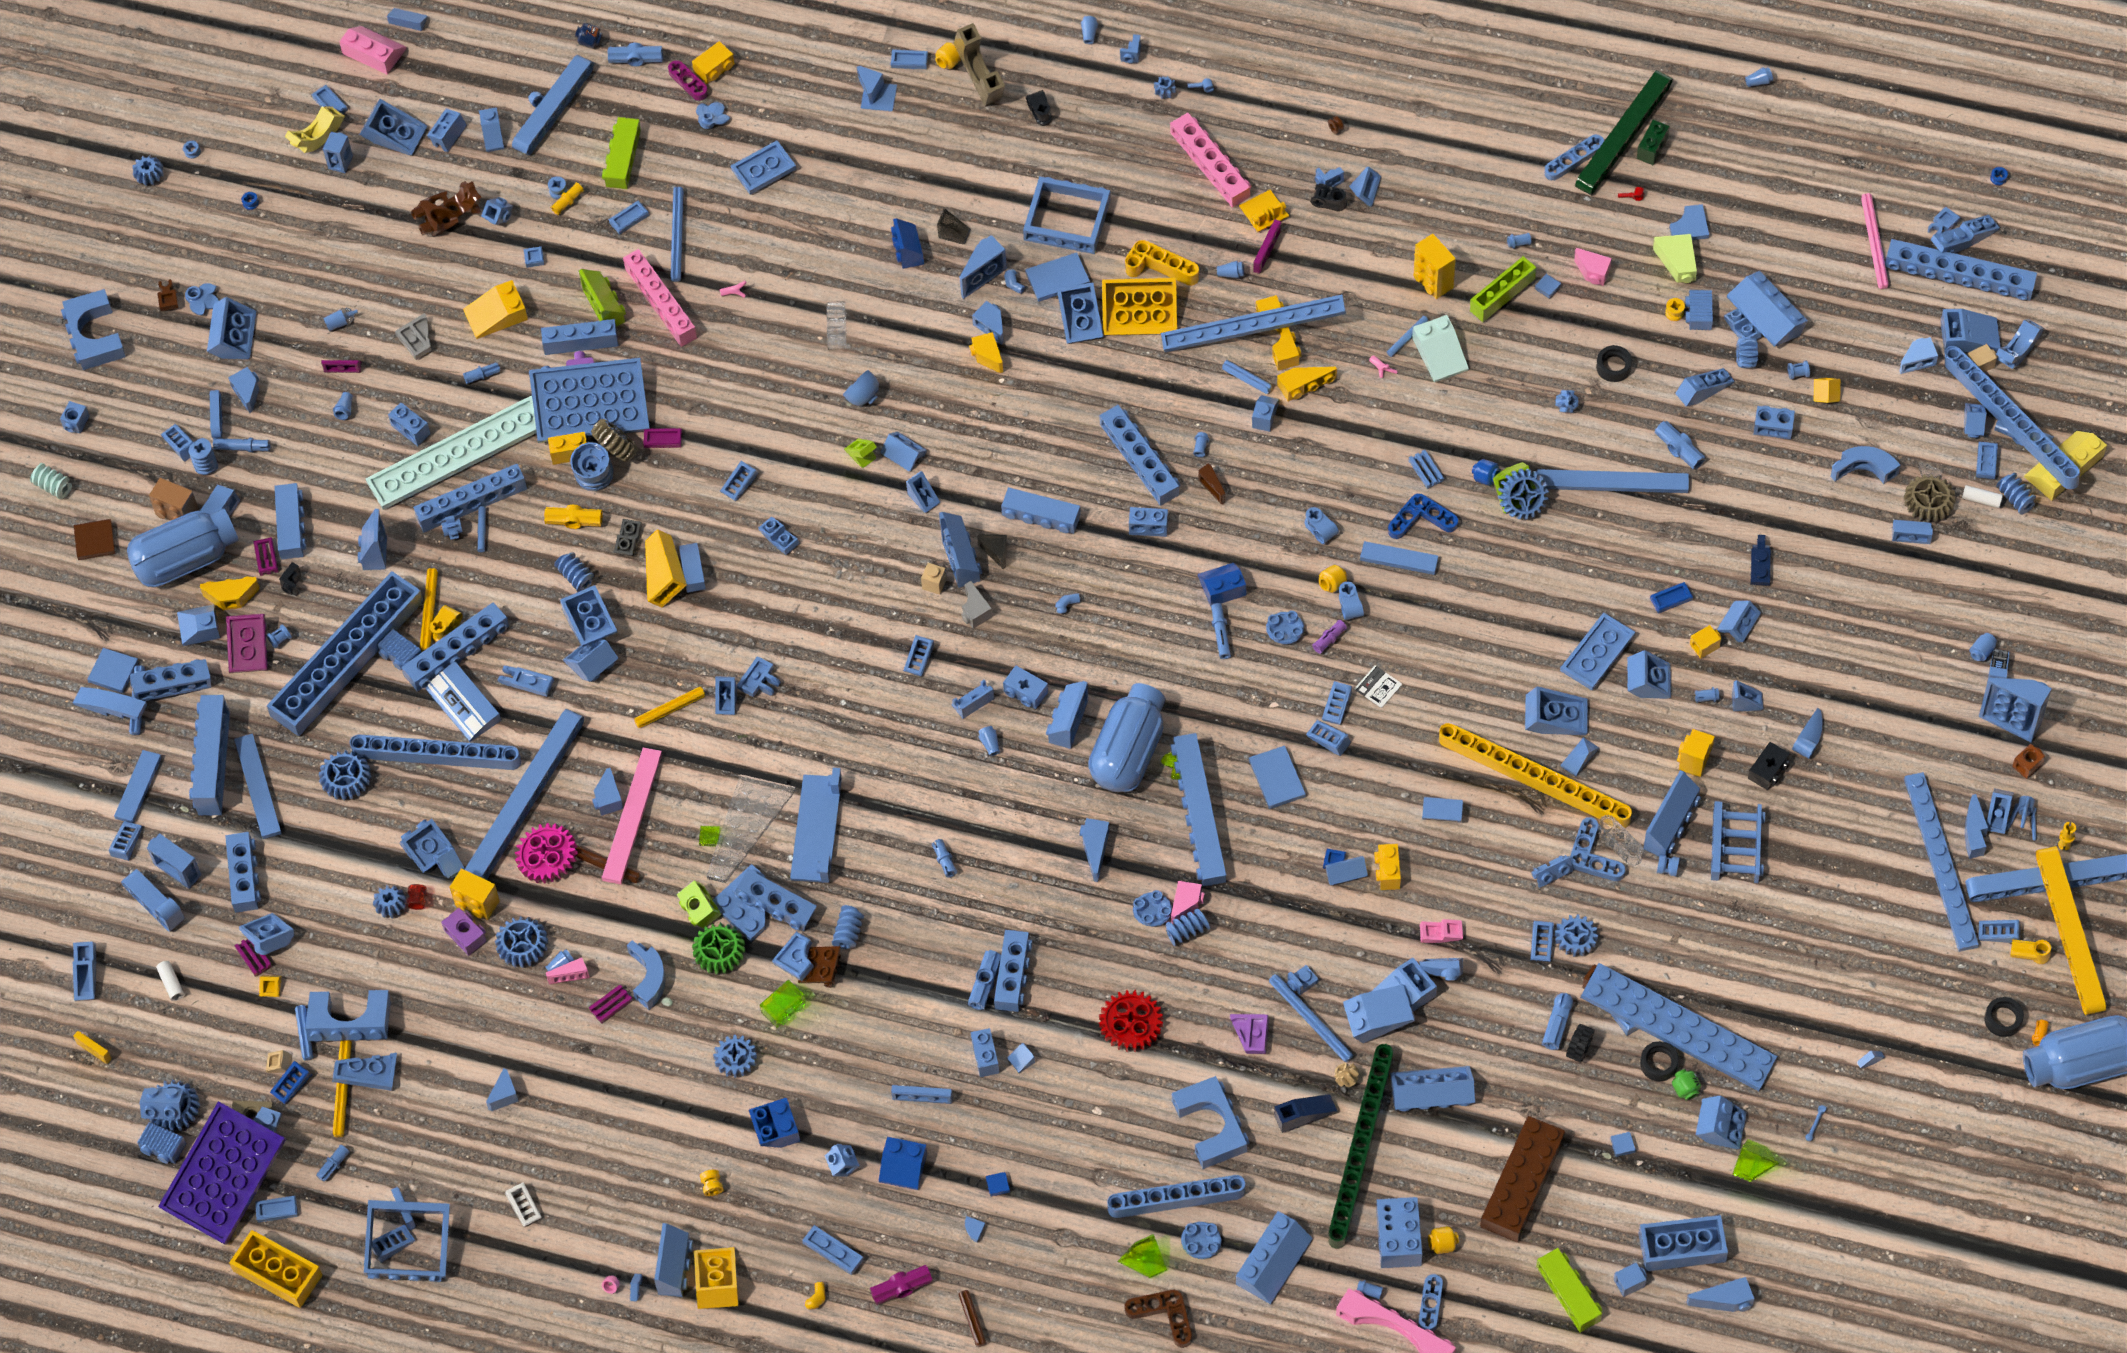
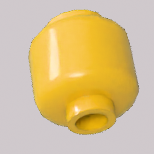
(947, 56)
(1332, 578)
(1443, 1240)

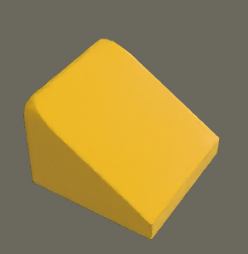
(270, 985)

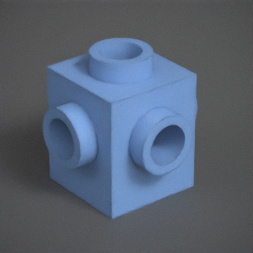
(497, 211)
(841, 1160)

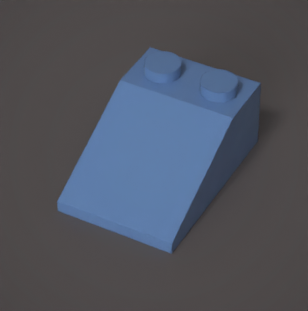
(392, 128)
(984, 264)
(1079, 313)
(373, 543)
(588, 616)
(1555, 712)
(1378, 1012)

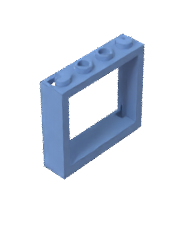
(1064, 239)
(406, 1207)

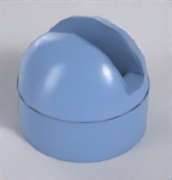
(535, 98)

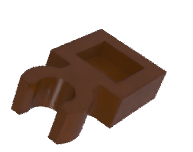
(167, 297)

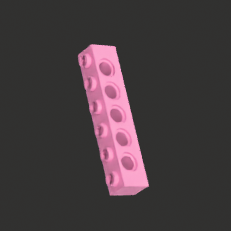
(1201, 156)
(660, 298)

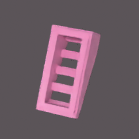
(569, 972)

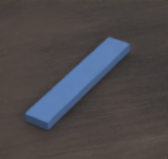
(257, 786)

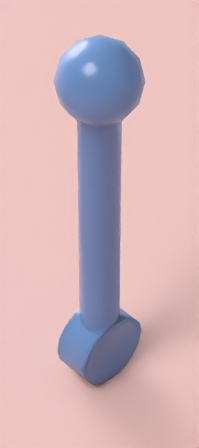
(1821, 1110)

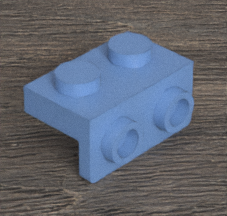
(161, 1103)

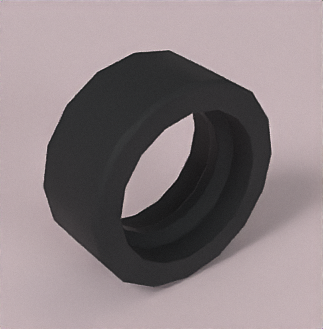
(1614, 351)
(2004, 1002)
(1663, 1047)

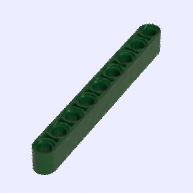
(1623, 132)

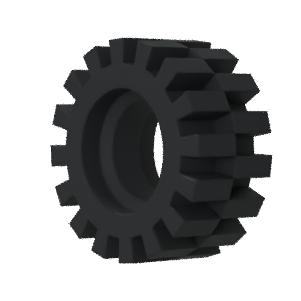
(1580, 1043)

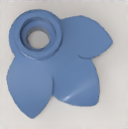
(711, 115)
(204, 298)

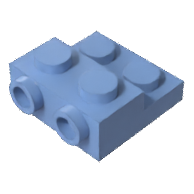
(424, 843)

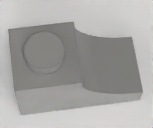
(976, 608)

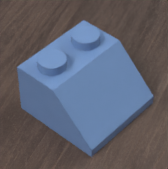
(591, 660)
(1648, 676)

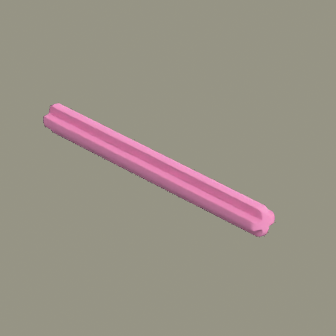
(1875, 242)

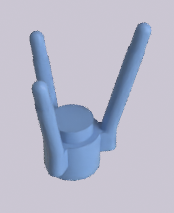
(2025, 808)

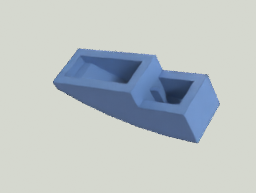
(692, 567)
(1975, 829)
(84, 970)

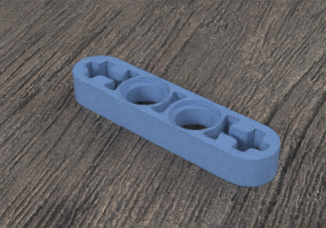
(1574, 157)

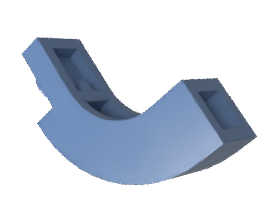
(2021, 344)
(1869, 459)
(653, 984)

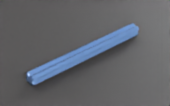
(677, 223)
(1311, 1018)

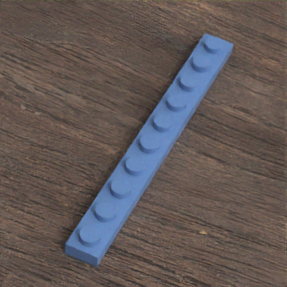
(1253, 323)
(1941, 862)

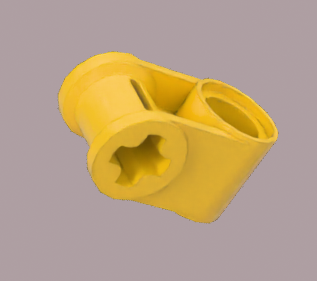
(445, 622)

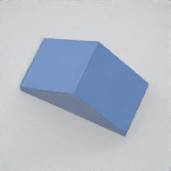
(871, 82)
(921, 492)
(725, 695)
(1746, 698)
(502, 1092)

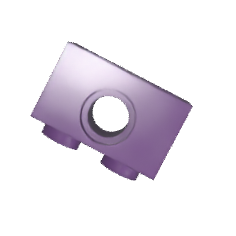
(469, 940)

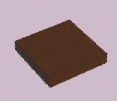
(94, 539)

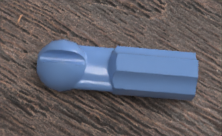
(1562, 1005)

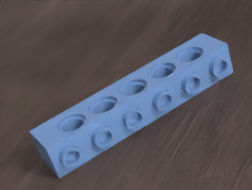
(1161, 491)
(470, 497)
(460, 638)

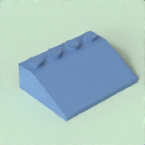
(2015, 705)

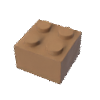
(172, 500)

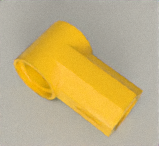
(2029, 949)

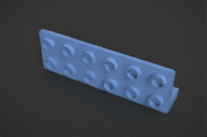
(816, 827)

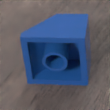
(1223, 584)
(902, 1163)

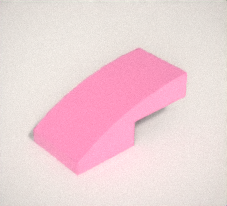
(1442, 931)

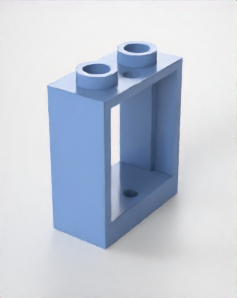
(173, 860)

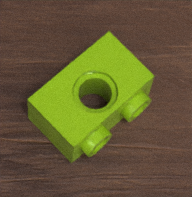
(707, 909)

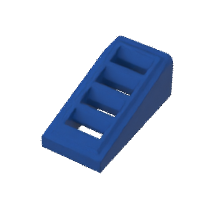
(295, 1086)

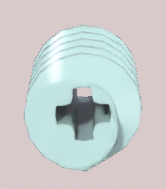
(51, 481)

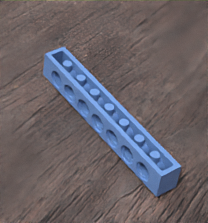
(1954, 263)

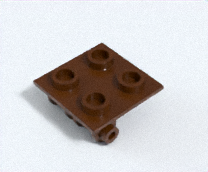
(825, 964)

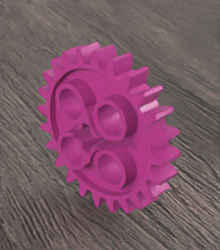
(546, 853)

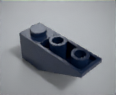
(1303, 1111)

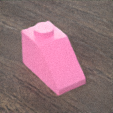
(1592, 266)
(1187, 898)

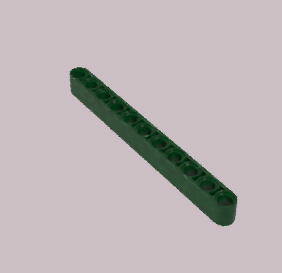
(1360, 1154)

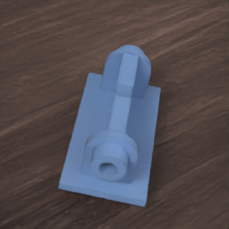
(1558, 868)

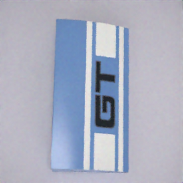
(463, 702)

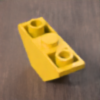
(230, 593)

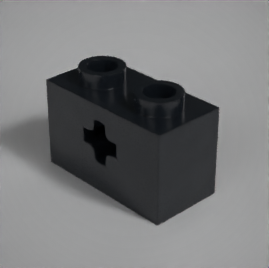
(1769, 766)

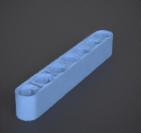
(552, 105)
(1168, 1203)

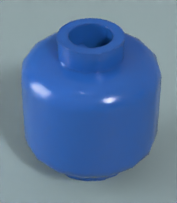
(1485, 471)

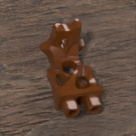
(466, 201)

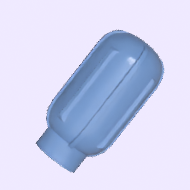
(180, 547)
(1128, 739)
(2079, 1054)

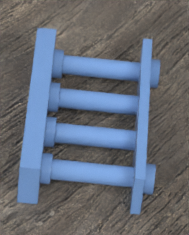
(1720, 849)

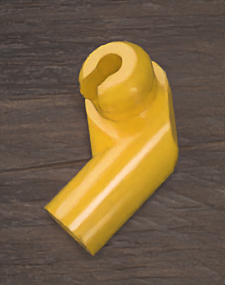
(818, 1298)

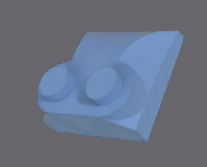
(268, 933)
(1446, 967)

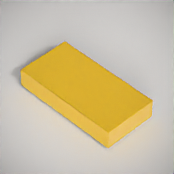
(92, 1047)

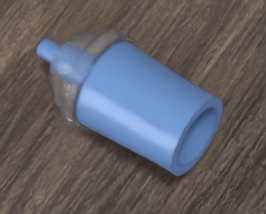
(340, 318)

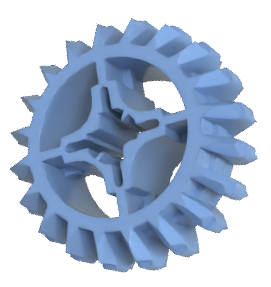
(1526, 509)
(344, 765)
(523, 951)
(190, 1104)

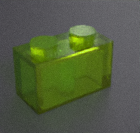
(783, 1004)

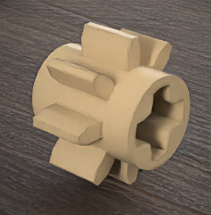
(1346, 1074)

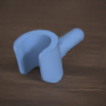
(1206, 84)

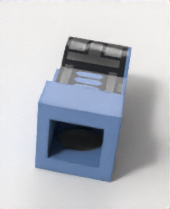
(1999, 664)

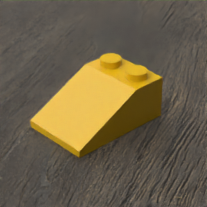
(496, 310)
(715, 1278)

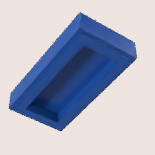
(1671, 597)

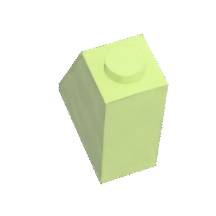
(1677, 256)

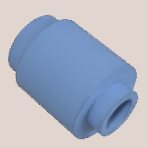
(1983, 647)

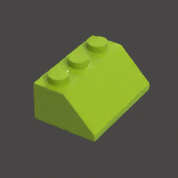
(601, 297)

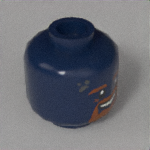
(588, 35)

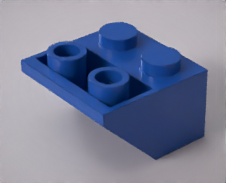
(907, 244)
(775, 1124)

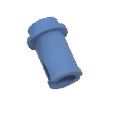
(1518, 240)
(1200, 445)
(1707, 695)
(1369, 1289)

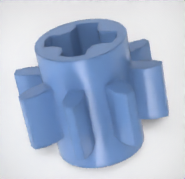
(1164, 87)
(1566, 401)
(452, 527)

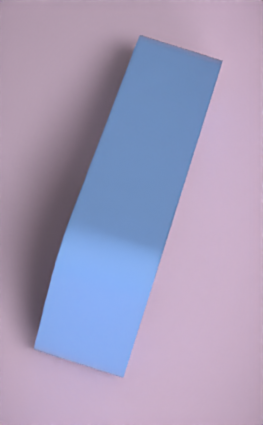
(162, 909)

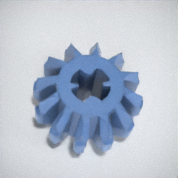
(147, 170)
(1747, 352)
(389, 901)

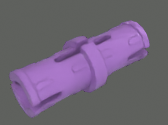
(1329, 636)

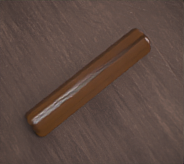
(972, 1318)

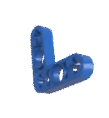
(1417, 511)

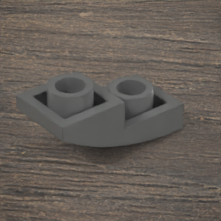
(628, 537)

